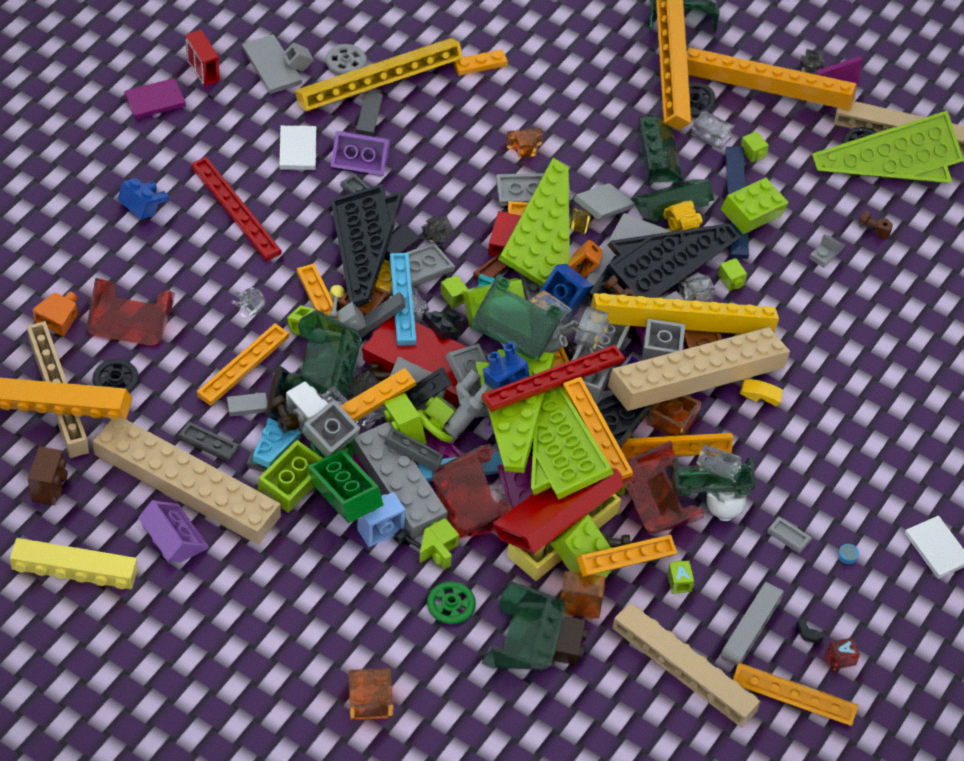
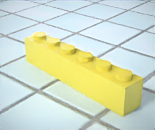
(74, 563)

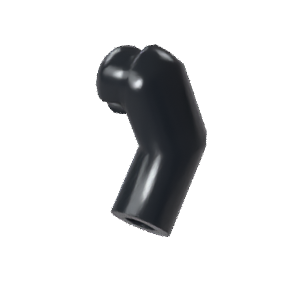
(809, 634)

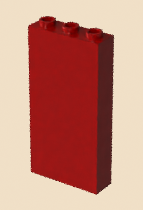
(427, 352)
(545, 517)

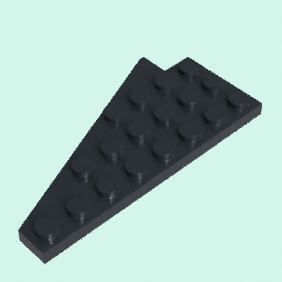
(364, 231)
(663, 260)

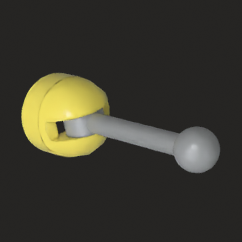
(336, 294)

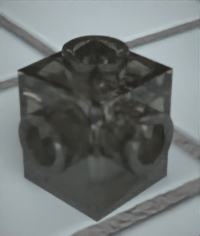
(811, 61)
(437, 229)
(361, 383)

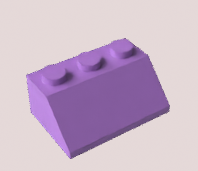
(360, 152)
(172, 531)

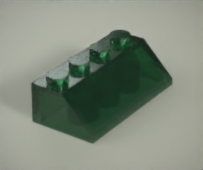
(658, 150)
(652, 204)

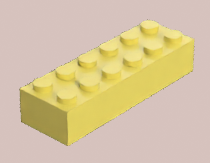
(546, 558)

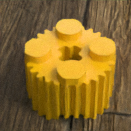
(682, 216)

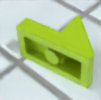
(434, 548)

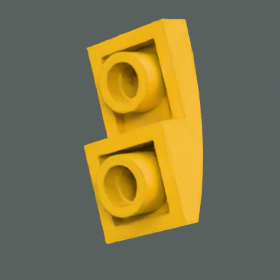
(757, 389)

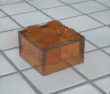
(675, 415)
(582, 594)
(370, 693)

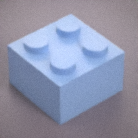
(382, 522)

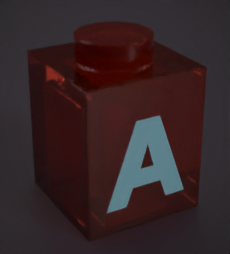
(842, 653)

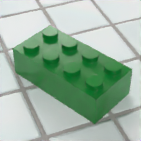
(345, 486)

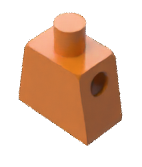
(588, 256)
(57, 312)

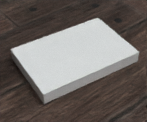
(298, 147)
(937, 546)

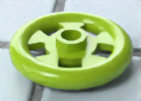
(434, 427)

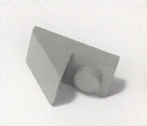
(826, 251)

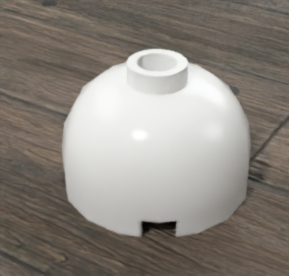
(726, 504)

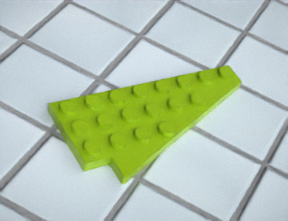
(906, 152)
(543, 229)
(517, 423)
(564, 449)

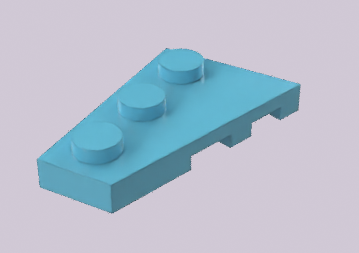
(273, 443)

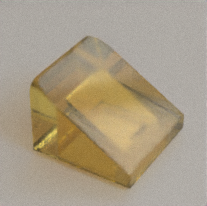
(580, 221)

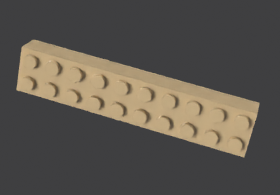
(698, 368)
(187, 479)

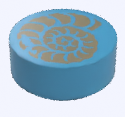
(848, 553)

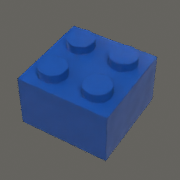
(567, 286)

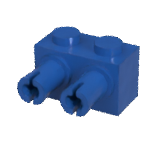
(140, 197)
(505, 370)

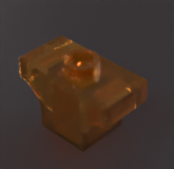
(524, 141)

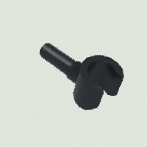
(402, 535)

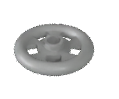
(345, 59)

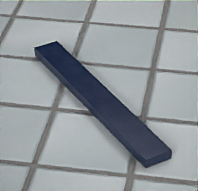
(735, 181)

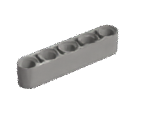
(752, 624)

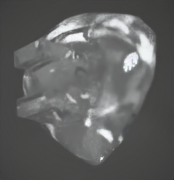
(250, 302)

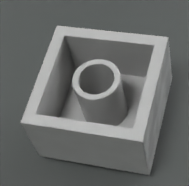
(662, 338)
(331, 429)

